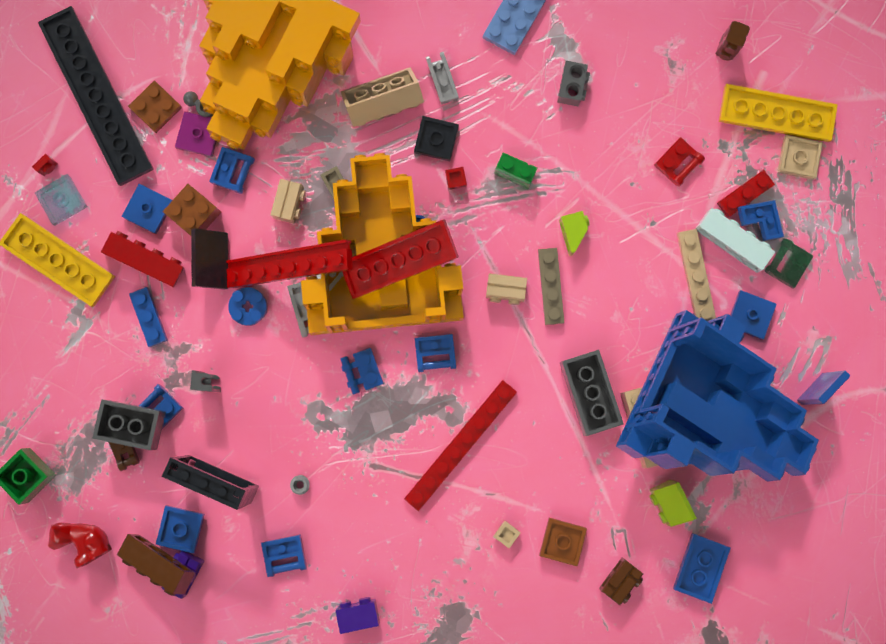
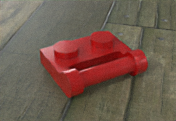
(674, 157)

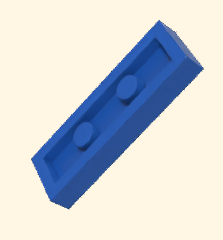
(148, 317)

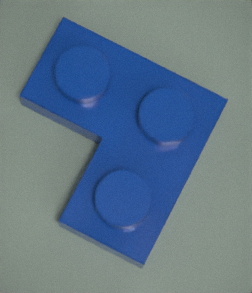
(764, 214)

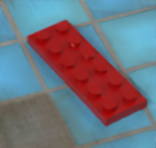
(400, 259)

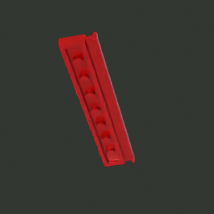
(290, 264)

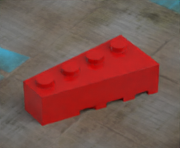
(138, 257)

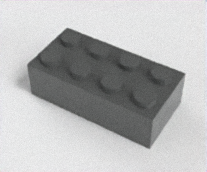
(591, 393)

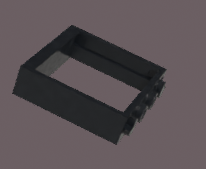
(210, 481)

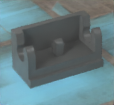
(202, 382)

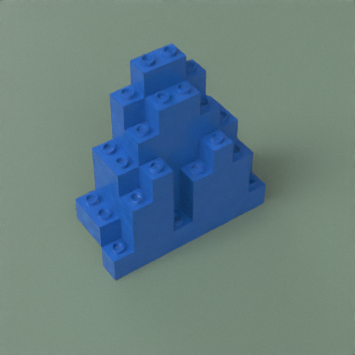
(715, 407)

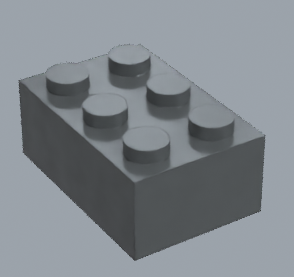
(129, 424)

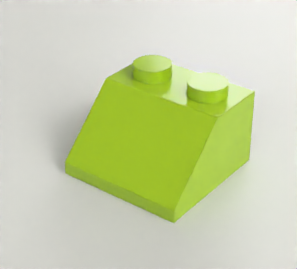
(672, 503)

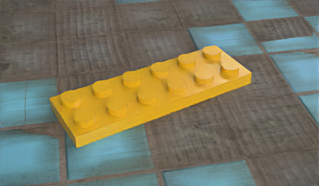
(778, 113)
(56, 260)

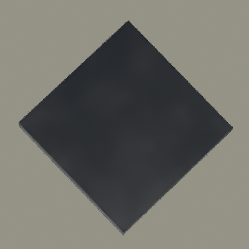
(436, 138)

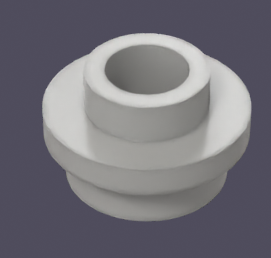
(293, 485)

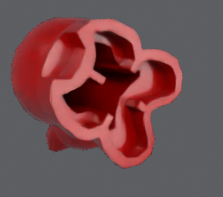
(89, 541)

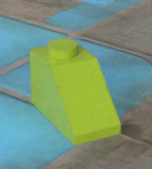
(573, 229)

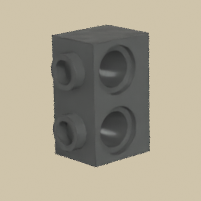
(568, 83)

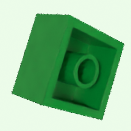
(24, 476)

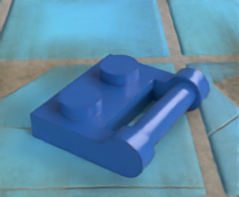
(226, 167)
(435, 346)
(168, 404)
(282, 549)

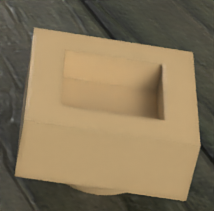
(506, 534)

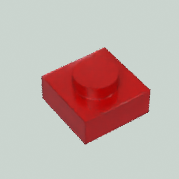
(45, 165)
(455, 178)

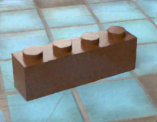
(155, 564)

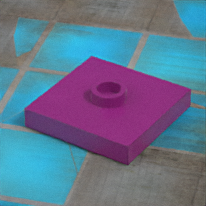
(194, 135)

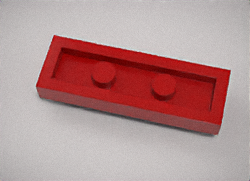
(746, 193)

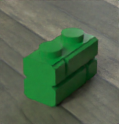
(515, 170)

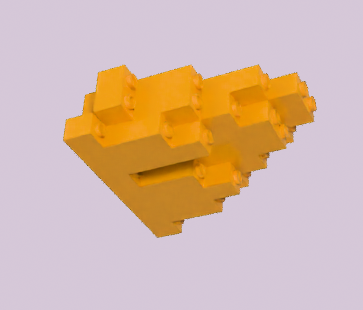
(266, 57)
(371, 213)

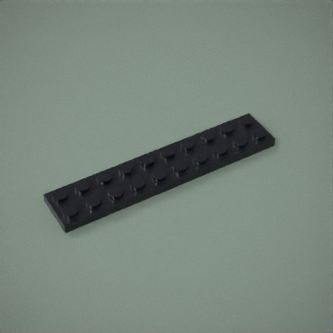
(95, 96)

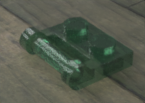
(794, 266)

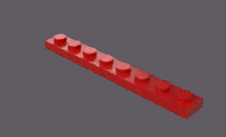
(460, 445)

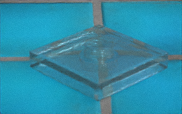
(60, 199)

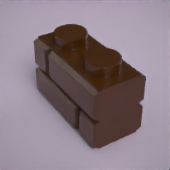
(732, 40)
(621, 581)

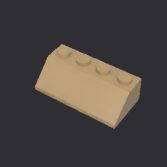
(382, 97)

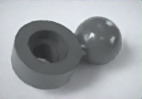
(191, 99)

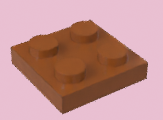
(155, 106)
(562, 541)

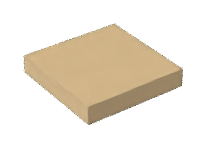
(799, 157)

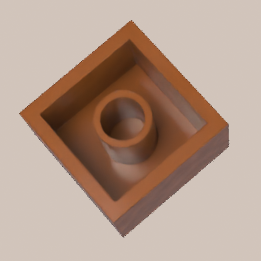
(191, 210)

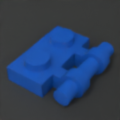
(367, 369)

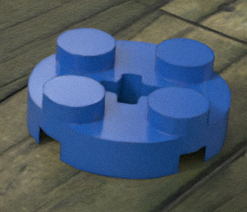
(239, 313)

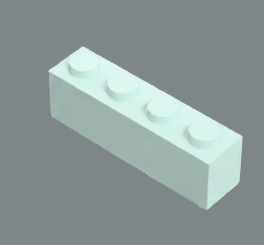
(735, 240)

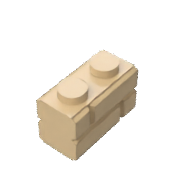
(287, 201)
(506, 288)

